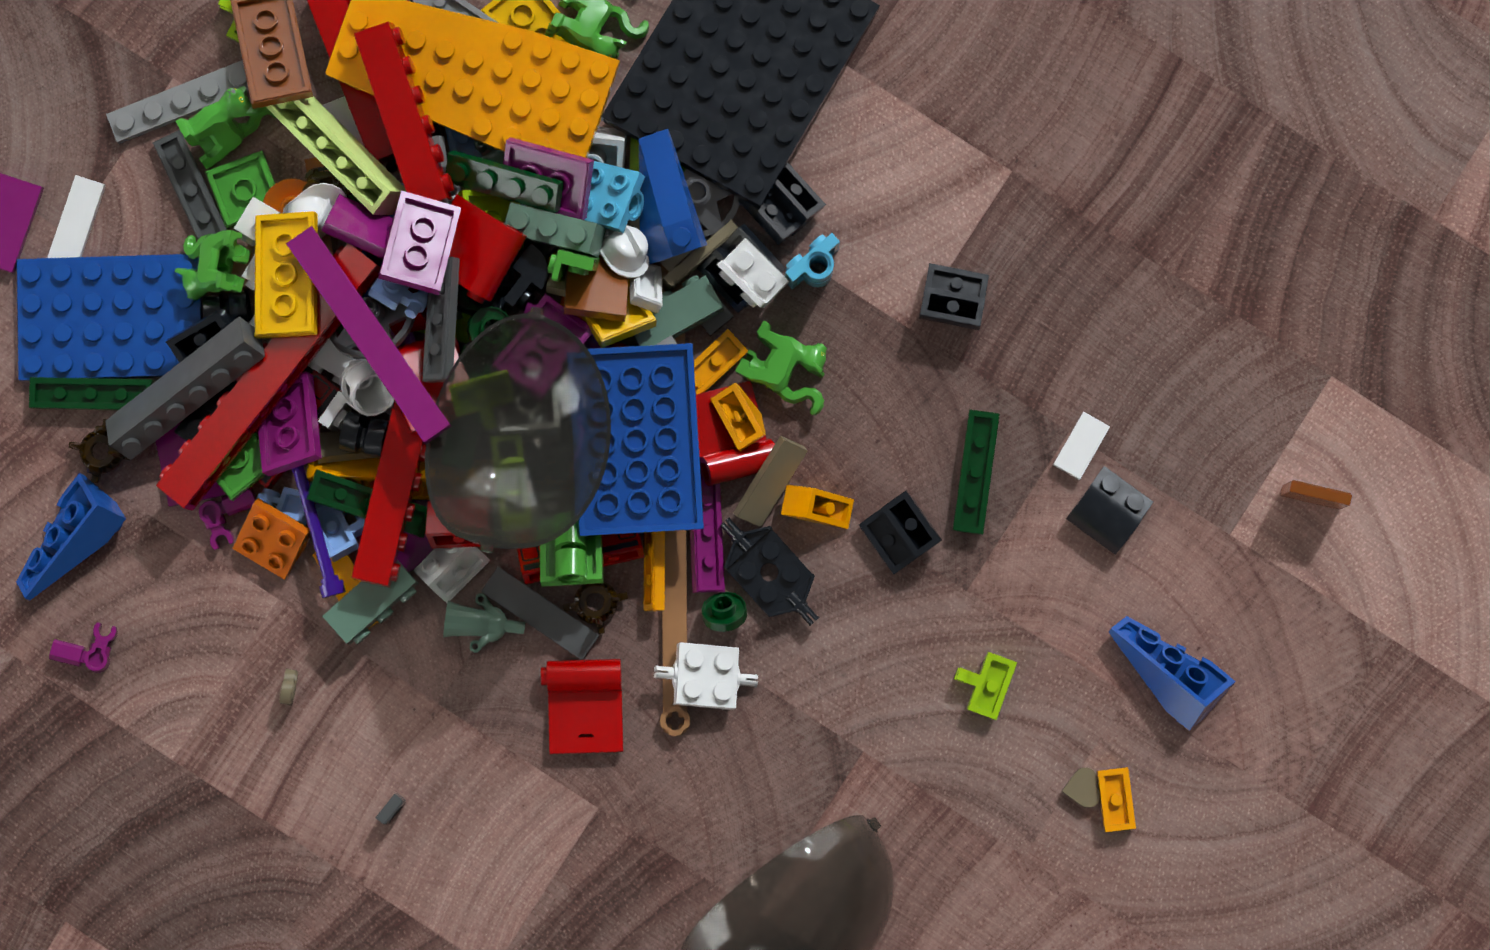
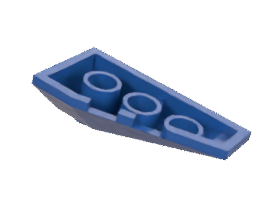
(668, 208)
(81, 527)
(1179, 681)

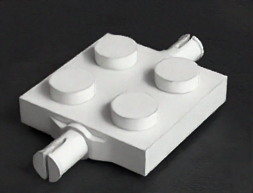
(706, 676)

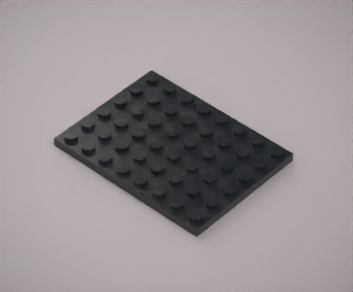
(738, 83)

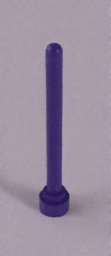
(330, 583)

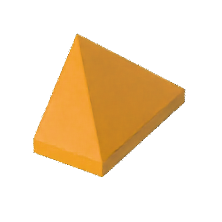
(739, 416)

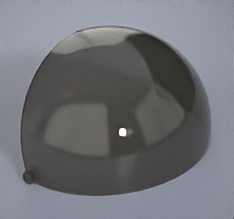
(522, 435)
(814, 896)

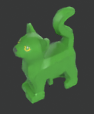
(586, 27)
(216, 127)
(216, 261)
(780, 364)

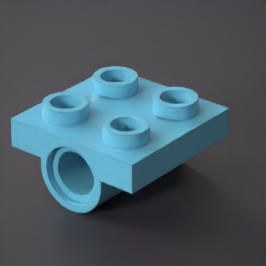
(614, 196)
(820, 252)

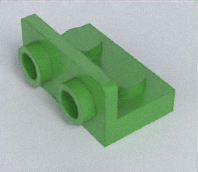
(577, 263)

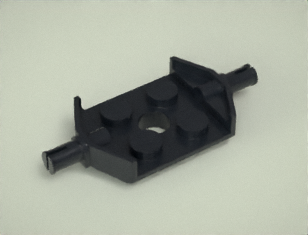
(760, 547)

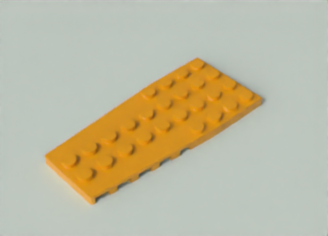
(487, 75)

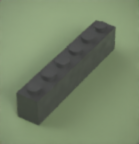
(184, 388)

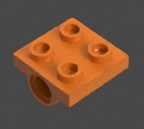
(271, 539)

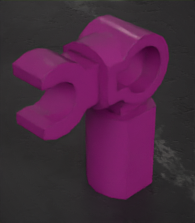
(213, 514)
(95, 659)

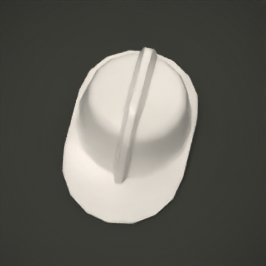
(318, 199)
(626, 252)

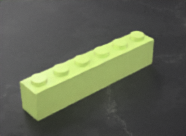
(340, 153)

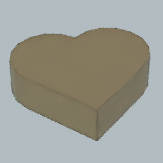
(288, 687)
(1082, 788)

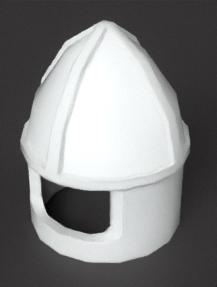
(364, 388)

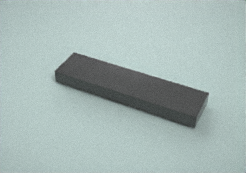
(189, 184)
(441, 326)
(540, 613)

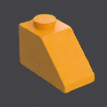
(817, 506)

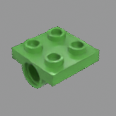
(572, 559)

